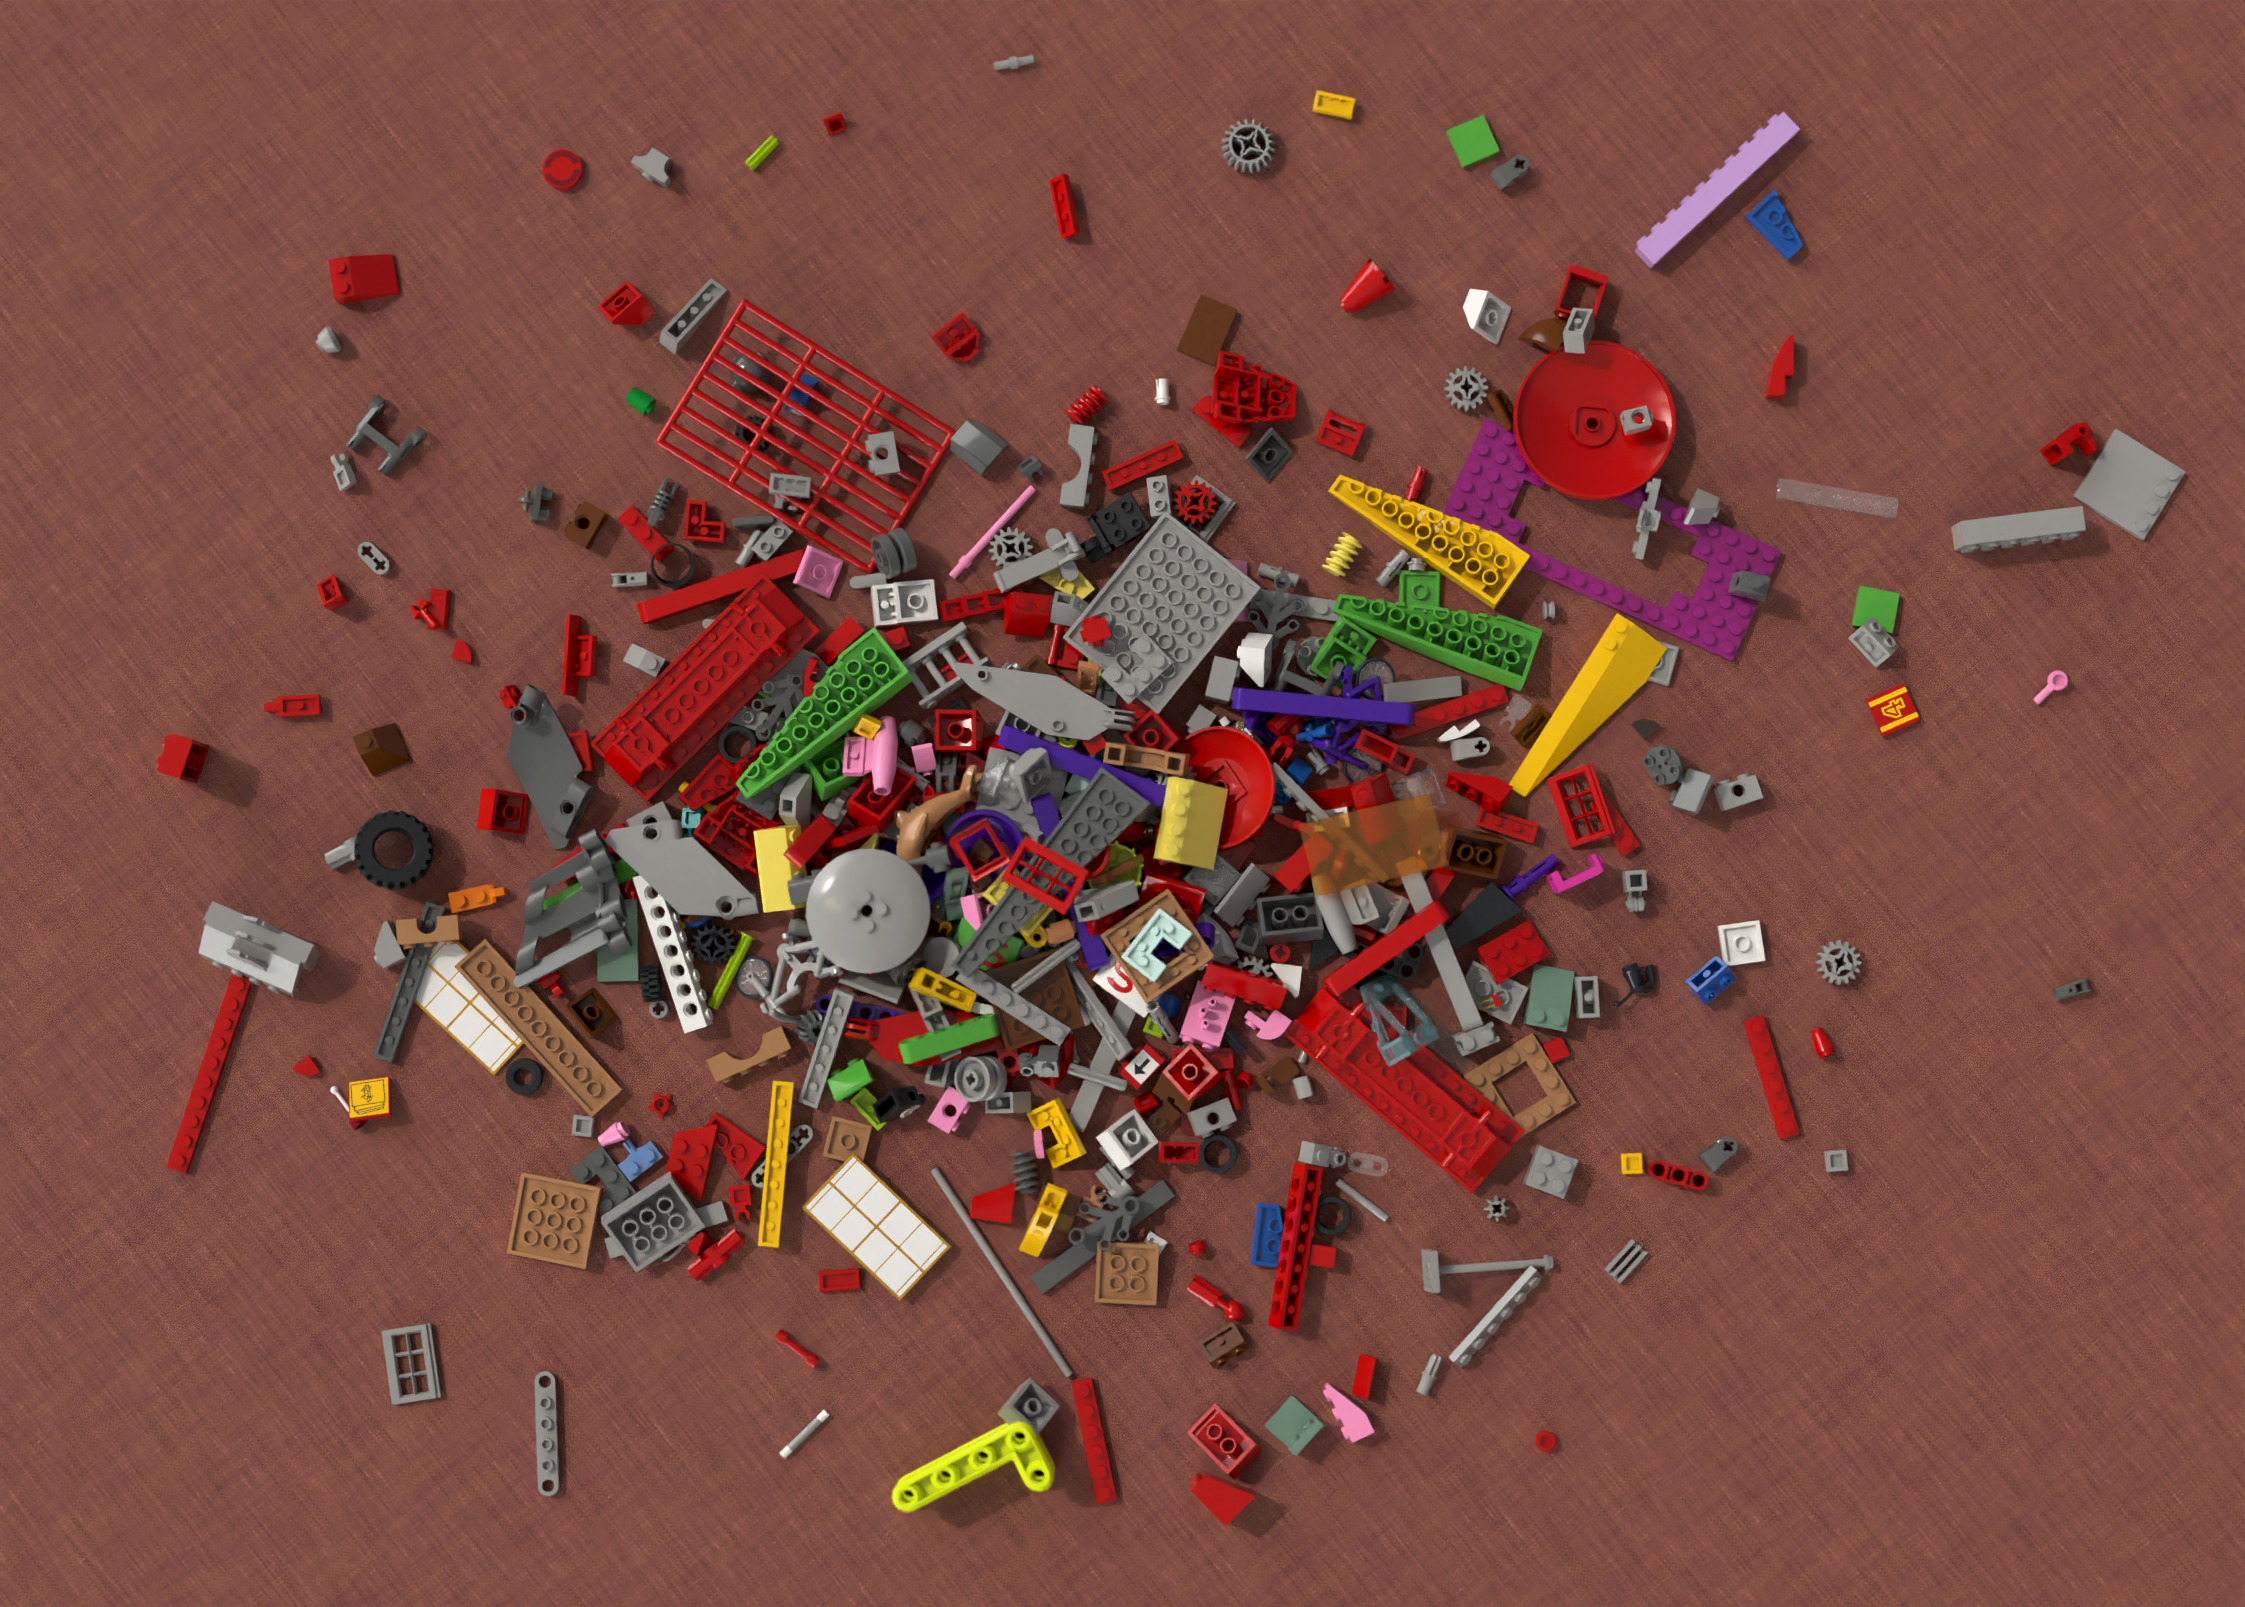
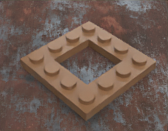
(1196, 953)
(1527, 1050)

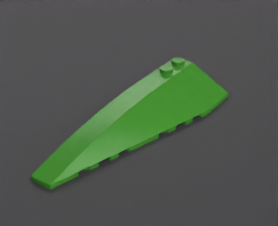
(1451, 636)
(856, 684)

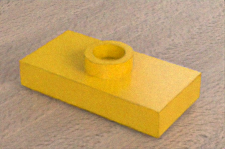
(1334, 105)

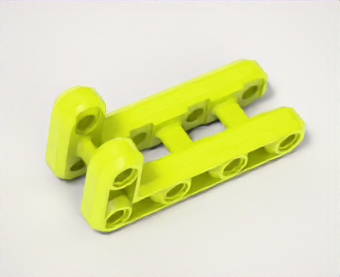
(967, 1464)

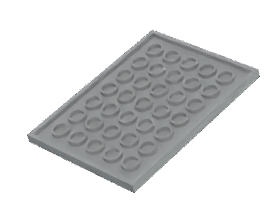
(1173, 593)

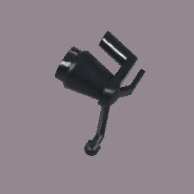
(1633, 977)

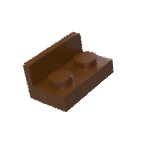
(1223, 1345)

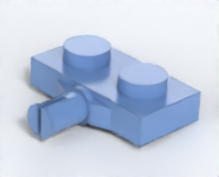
(639, 1159)

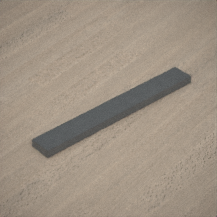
(407, 988)
(1079, 1254)

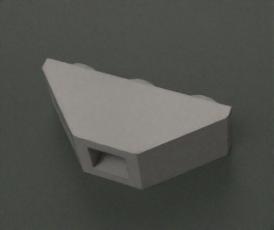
(796, 800)

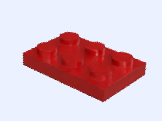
(1187, 895)
(1512, 952)

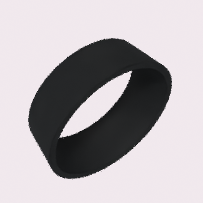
(685, 579)

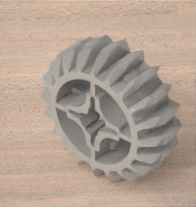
(1254, 150)

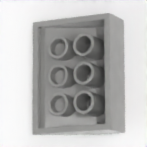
(652, 1221)

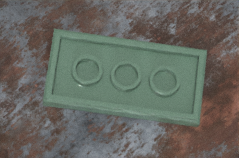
(625, 964)

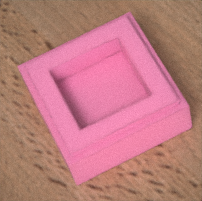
(1038, 1142)

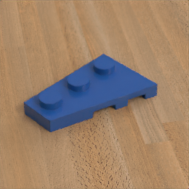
(1266, 1235)

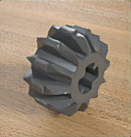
(810, 1026)

